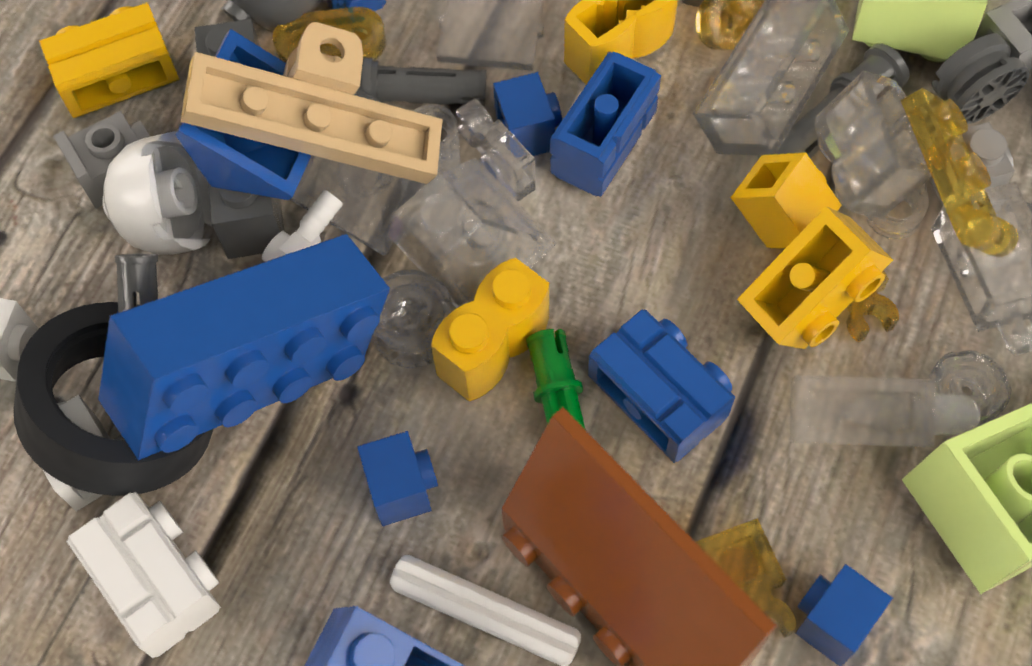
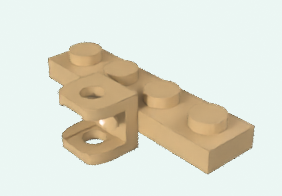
(313, 108)

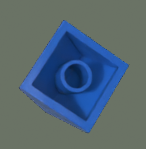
(240, 162)

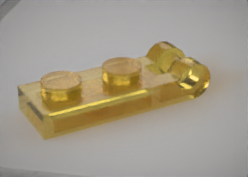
(958, 174)

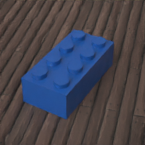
(239, 344)

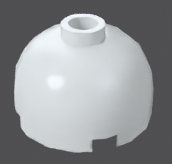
(157, 196)

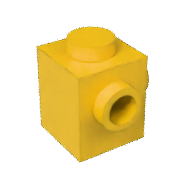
(783, 197)

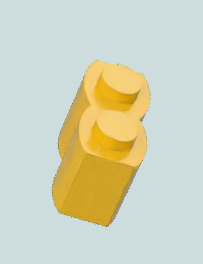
(620, 26)
(482, 335)

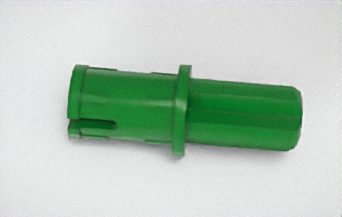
(554, 374)

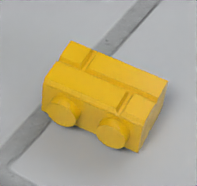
(108, 59)

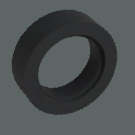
(60, 445)

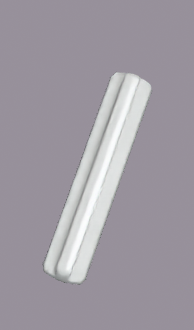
(486, 610)

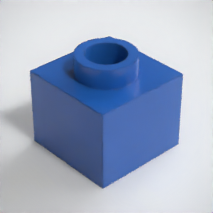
(527, 111)
(397, 477)
(841, 613)

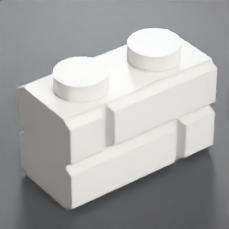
(145, 573)

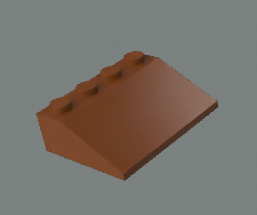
(625, 560)

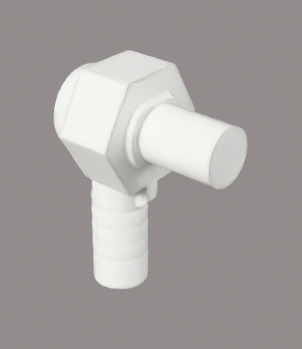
(309, 231)

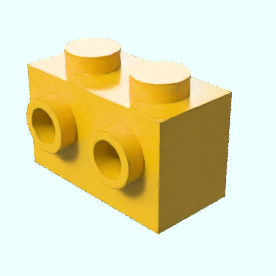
(816, 280)

